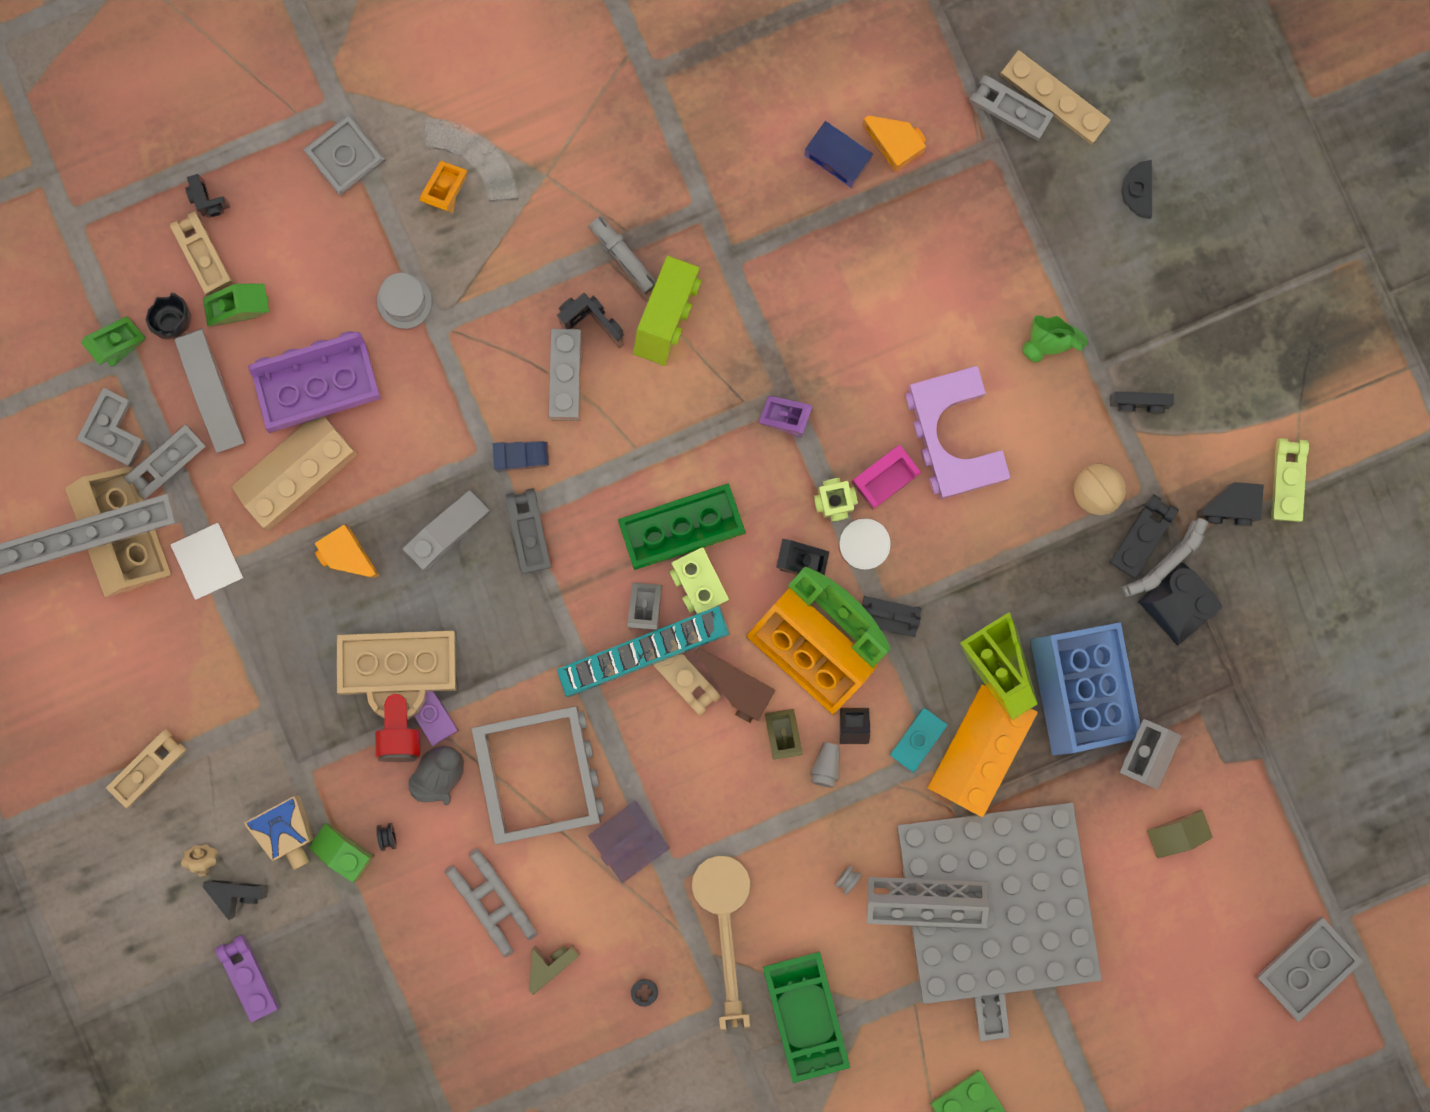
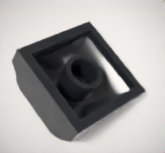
(1181, 603)

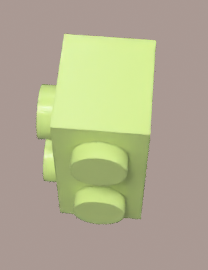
(699, 582)

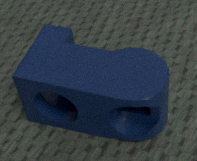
(520, 455)

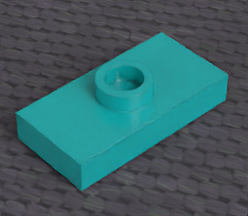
(918, 740)

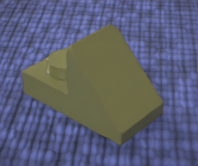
(543, 971)

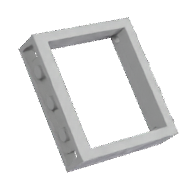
(490, 784)

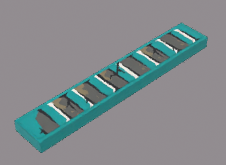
(643, 651)

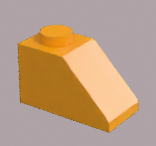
(895, 140)
(344, 553)

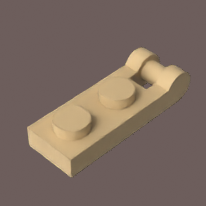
(201, 254)
(685, 680)
(145, 769)

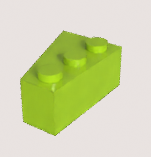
(666, 310)
(1001, 665)

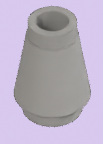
(826, 766)

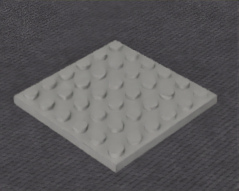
(1037, 903)

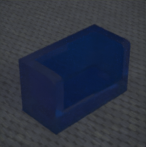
(838, 154)

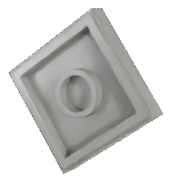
(344, 155)

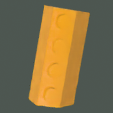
(811, 651)
(980, 753)

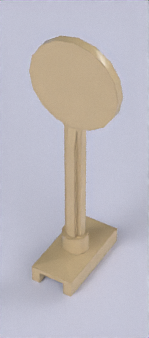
(722, 888)

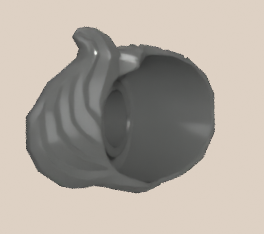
(436, 775)

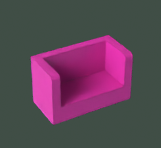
(886, 477)

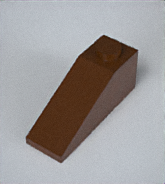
(740, 689)

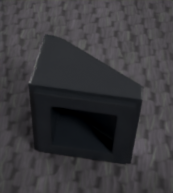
(854, 726)

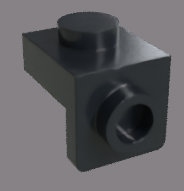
(198, 194)

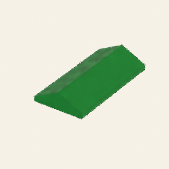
(681, 526)

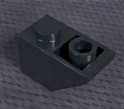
(1235, 502)

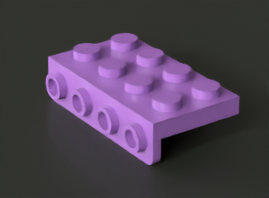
(314, 381)

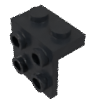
(576, 310)

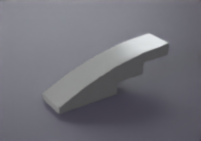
(209, 390)
(991, 1017)

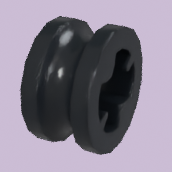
(386, 837)
(651, 998)

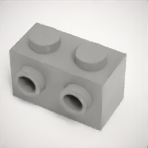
(1150, 754)

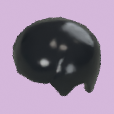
(168, 317)

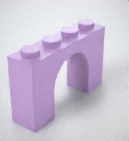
(952, 474)

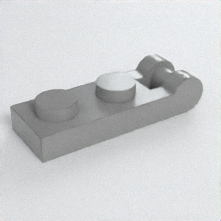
(1011, 108)
(165, 460)

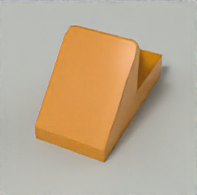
(444, 186)

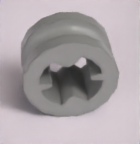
(848, 879)

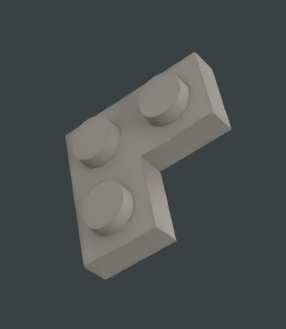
(103, 431)

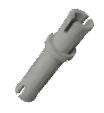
(625, 257)

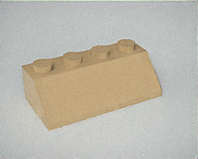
(293, 471)
(126, 562)

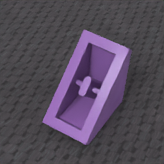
(786, 415)

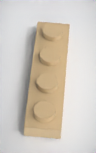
(1055, 97)

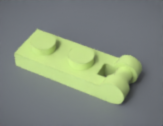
(1289, 481)

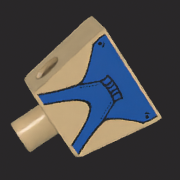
(283, 831)

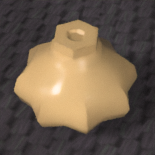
(199, 859)

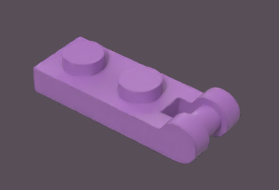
(247, 979)

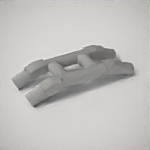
(1189, 543)
(488, 920)

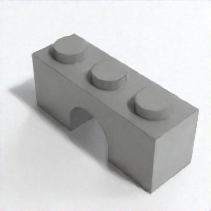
(565, 375)

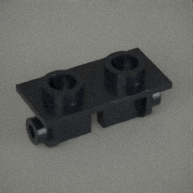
(893, 616)

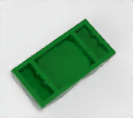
(806, 1017)

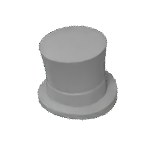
(404, 301)

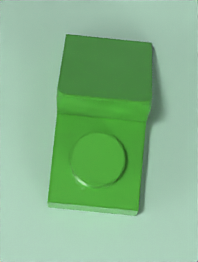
(113, 341)

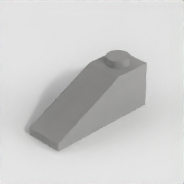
(446, 531)

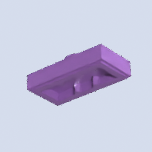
(435, 720)

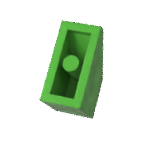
(235, 304)
(341, 853)

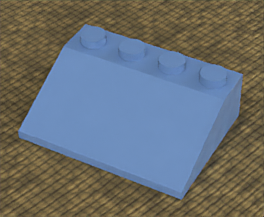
(1086, 688)

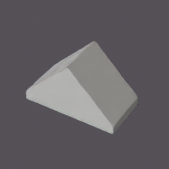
(644, 606)

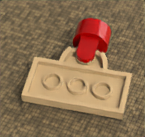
(396, 676)

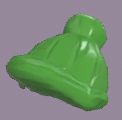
(1052, 337)

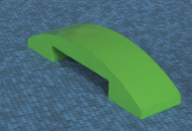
(845, 610)

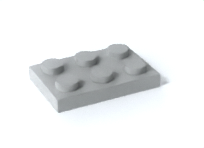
(1309, 969)

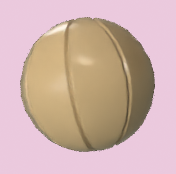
(1099, 489)

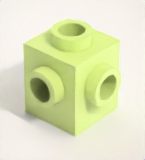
(847, 497)

